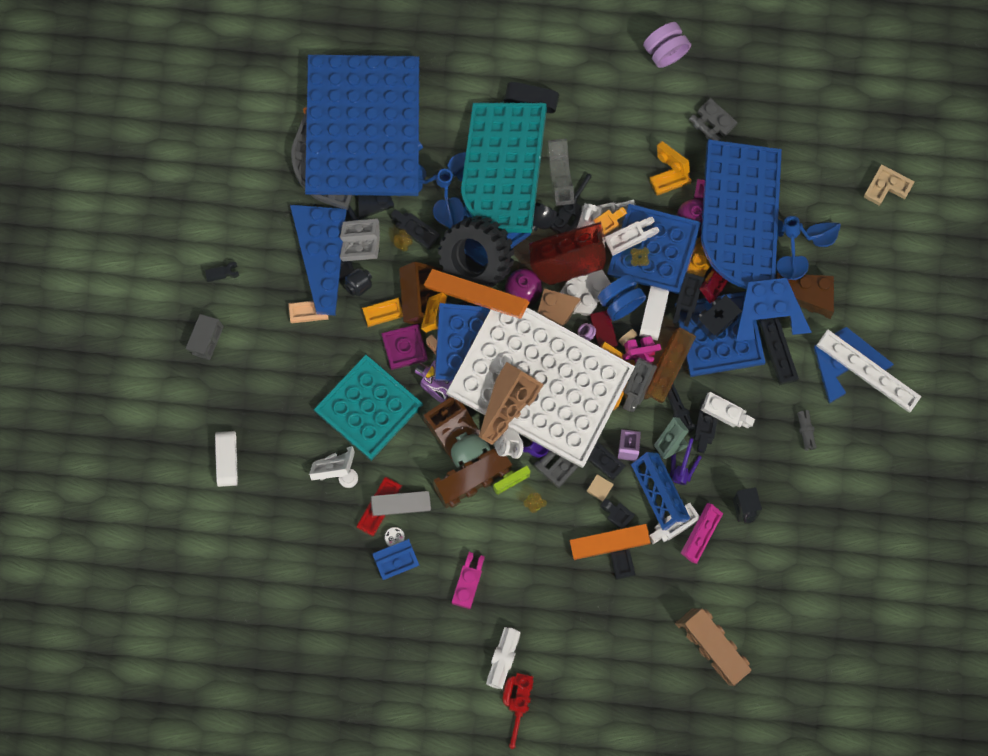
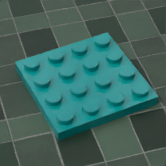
(368, 407)

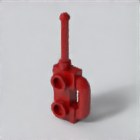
(522, 699)

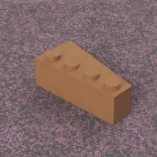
(714, 645)

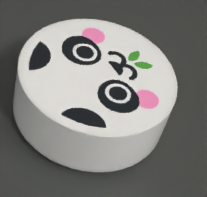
(394, 536)

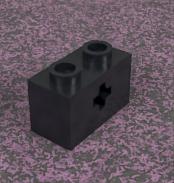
(715, 326)
(747, 505)

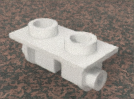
(588, 214)

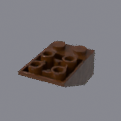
(448, 422)

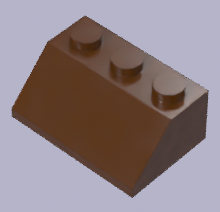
(413, 292)

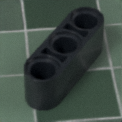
(525, 93)

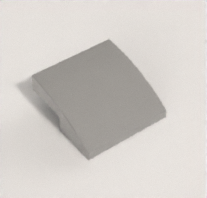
(360, 240)

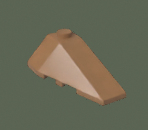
(509, 396)

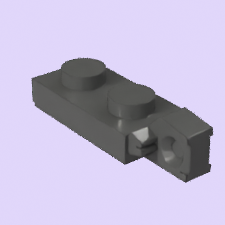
(638, 384)

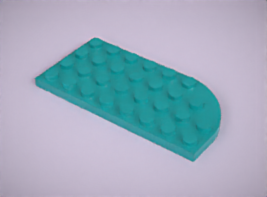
(504, 163)

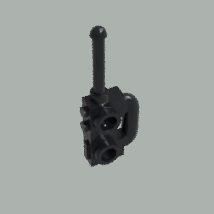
(568, 210)

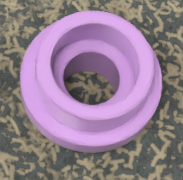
(587, 331)

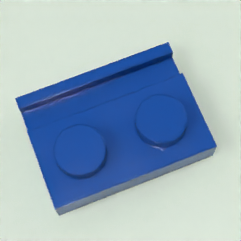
(395, 559)

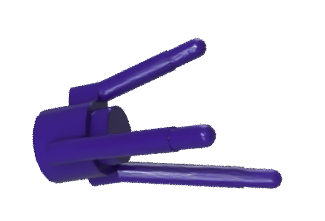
(681, 474)

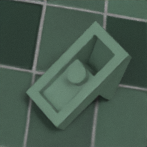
(672, 439)

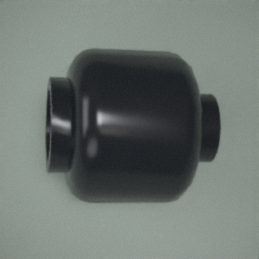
(358, 282)

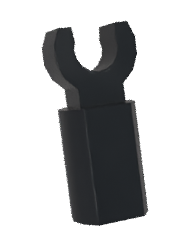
(221, 272)

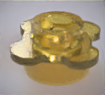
(402, 240)
(644, 261)
(534, 502)

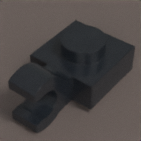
(619, 515)

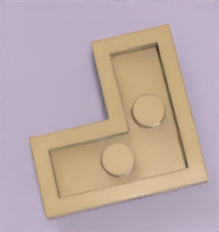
(885, 181)

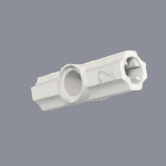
(503, 658)

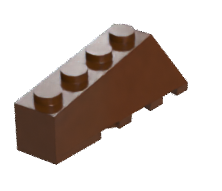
(471, 478)

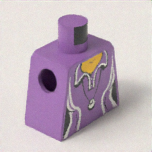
(435, 388)

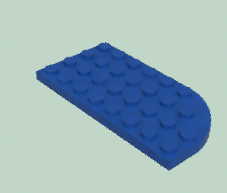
(741, 211)

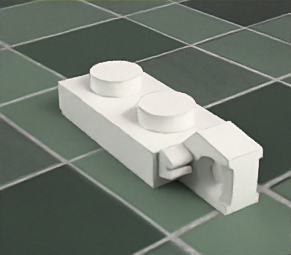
(726, 411)
(675, 529)

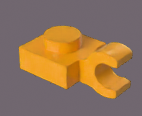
(609, 219)

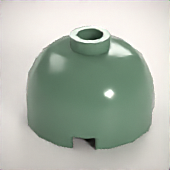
(468, 448)

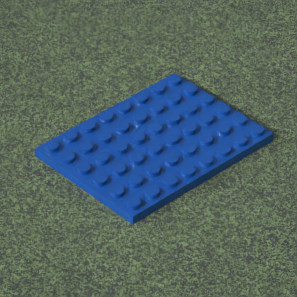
(362, 125)

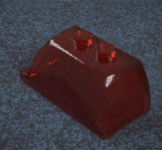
(569, 254)

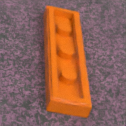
(610, 542)

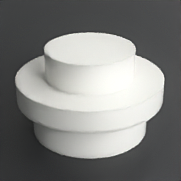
(349, 480)

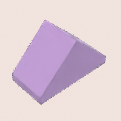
(629, 445)

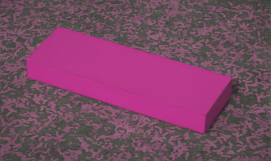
(701, 533)

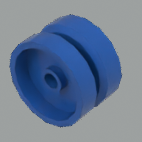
(621, 297)

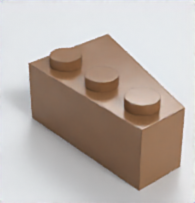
(557, 306)

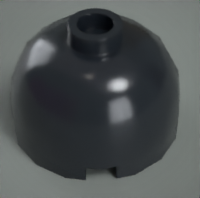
(544, 217)

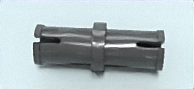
(806, 430)

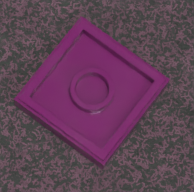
(404, 346)

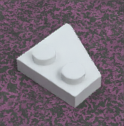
(332, 465)

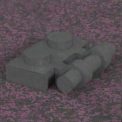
(716, 117)

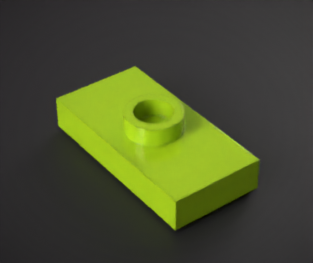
(511, 479)

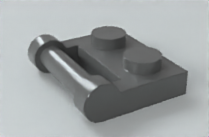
(558, 472)

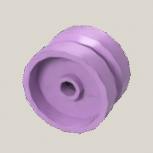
(667, 44)

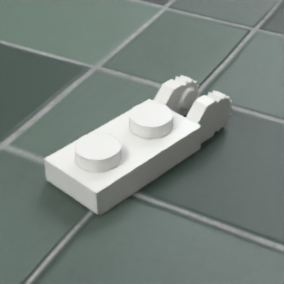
(630, 236)

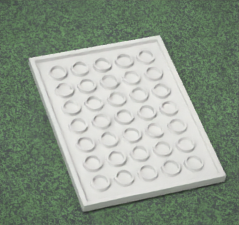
(577, 377)

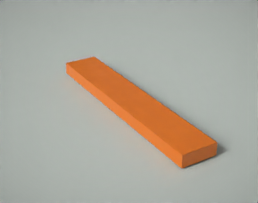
(476, 294)

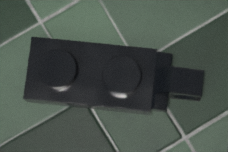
(416, 229)
(704, 429)

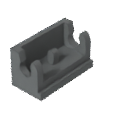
(204, 337)

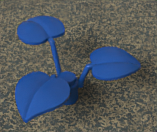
(446, 211)
(821, 234)

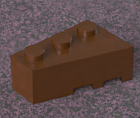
(814, 293)

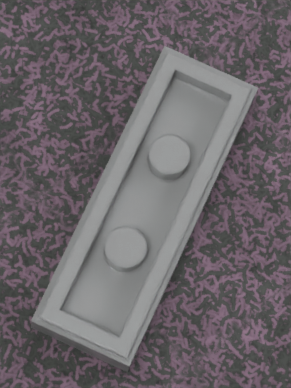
(400, 503)

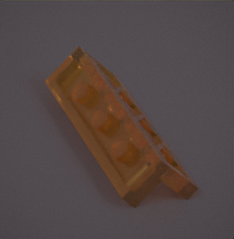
(669, 364)

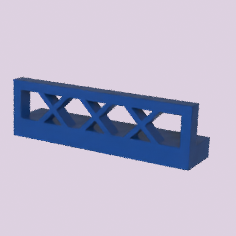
(662, 482)

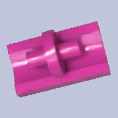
(648, 349)

